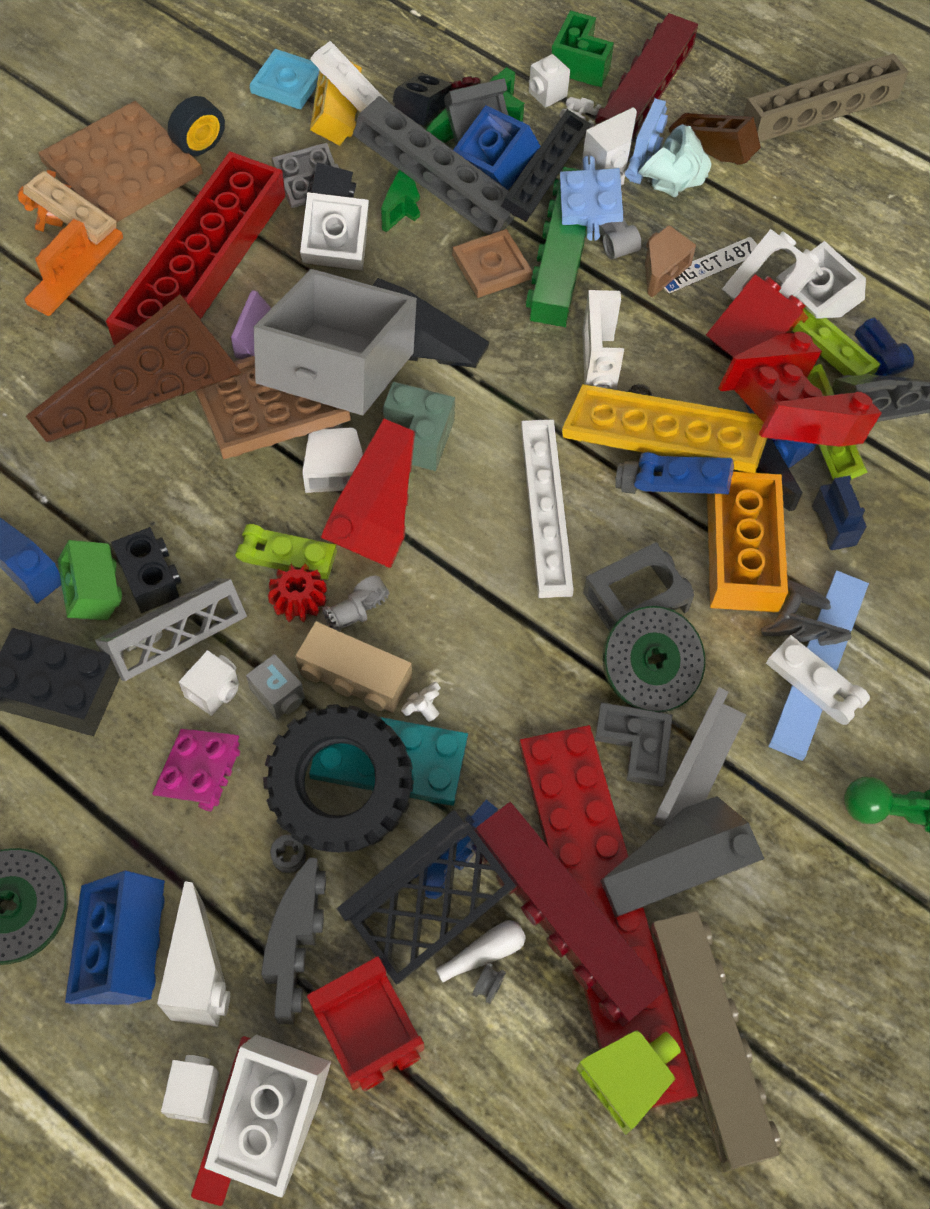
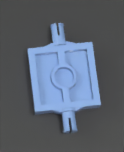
(648, 140)
(591, 197)

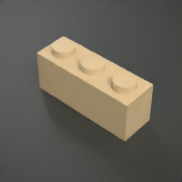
(353, 667)

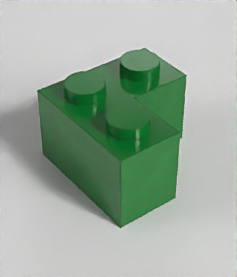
(581, 52)

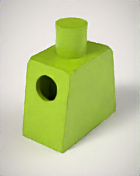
(630, 1075)

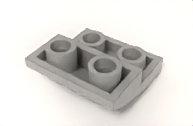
(297, 170)

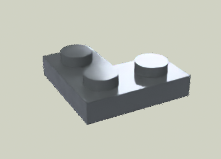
(645, 734)

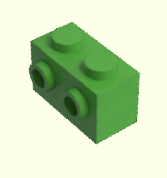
(88, 580)

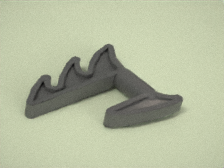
(802, 627)

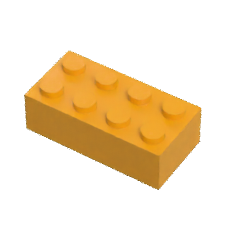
(748, 544)

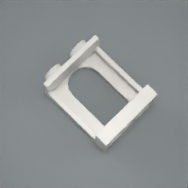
(805, 267)
(601, 364)

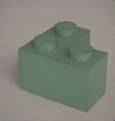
(425, 413)

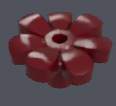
(466, 82)

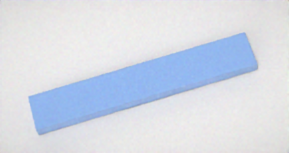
(799, 713)

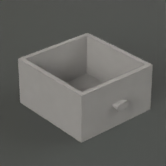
(335, 341)

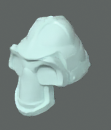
(678, 163)

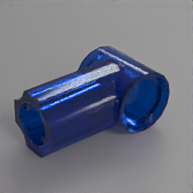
(883, 348)

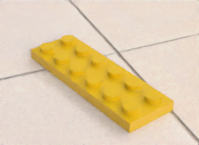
(664, 426)

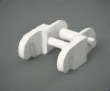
(581, 106)

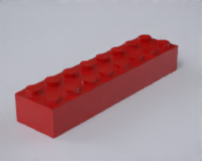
(204, 243)

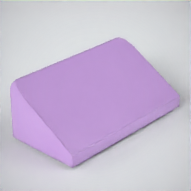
(243, 334)

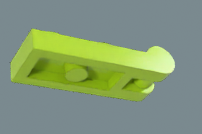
(285, 549)

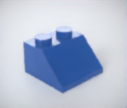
(498, 146)

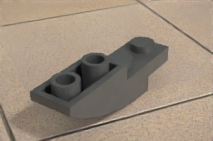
(293, 925)

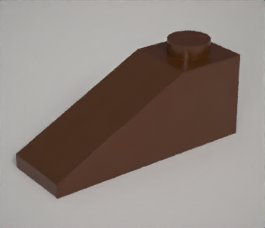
(723, 136)

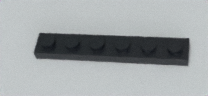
(545, 166)

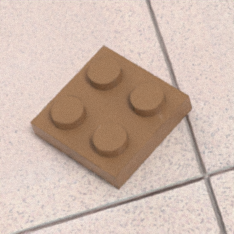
(492, 263)

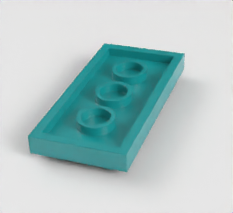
(434, 755)

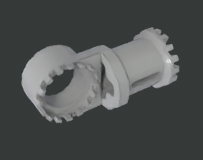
(364, 597)

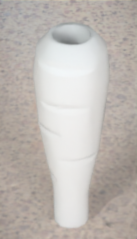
(490, 947)

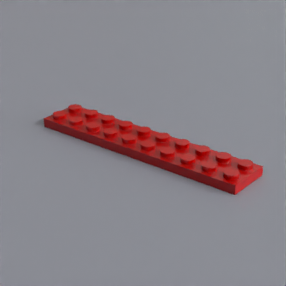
(588, 841)

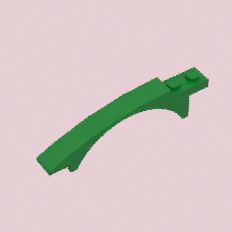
(403, 193)

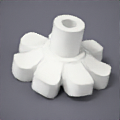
(423, 702)

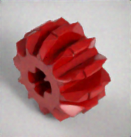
(297, 592)

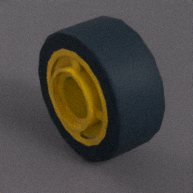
(196, 125)

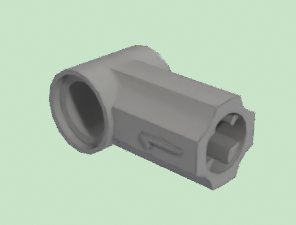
(620, 239)

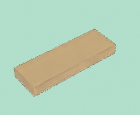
(69, 205)

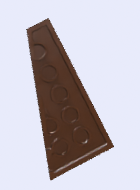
(150, 366)

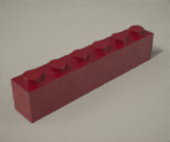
(651, 70)
(570, 918)

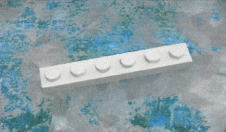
(546, 509)

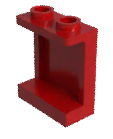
(756, 316)
(366, 1025)

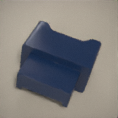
(840, 513)

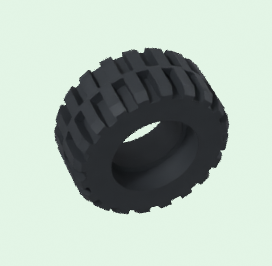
(289, 768)

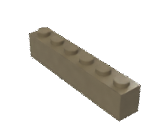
(713, 1044)

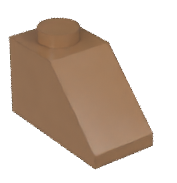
(666, 258)

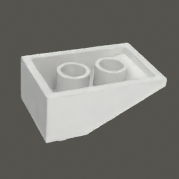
(193, 975)
(267, 1114)

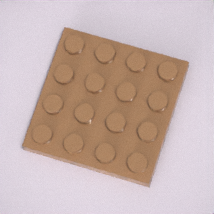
(121, 162)
(256, 416)

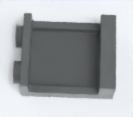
(467, 103)

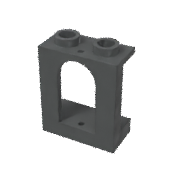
(609, 608)

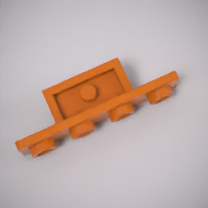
(67, 264)

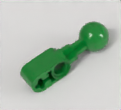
(872, 801)

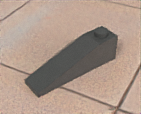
(891, 395)
(686, 852)

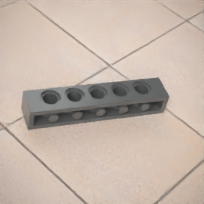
(433, 165)

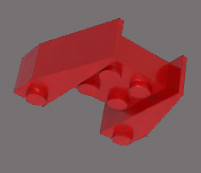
(777, 389)

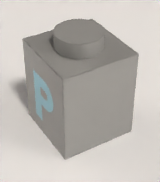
(276, 687)

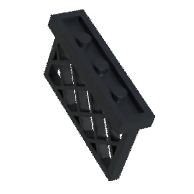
(404, 870)

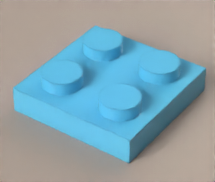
(286, 79)

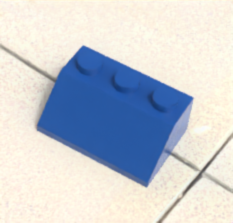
(116, 940)

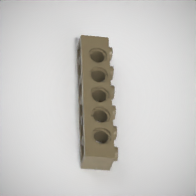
(826, 97)

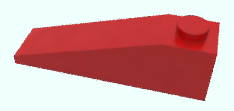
(374, 501)

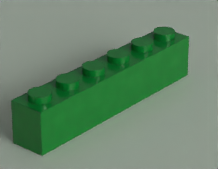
(558, 267)

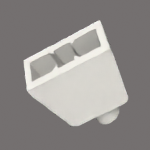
(330, 458)

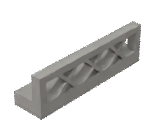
(163, 618)
(702, 759)

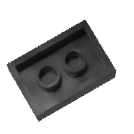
(55, 681)

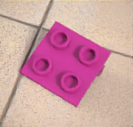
(198, 767)

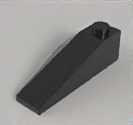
(439, 335)

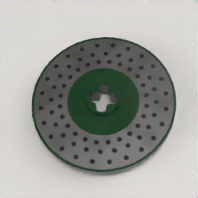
(651, 685)
(40, 901)

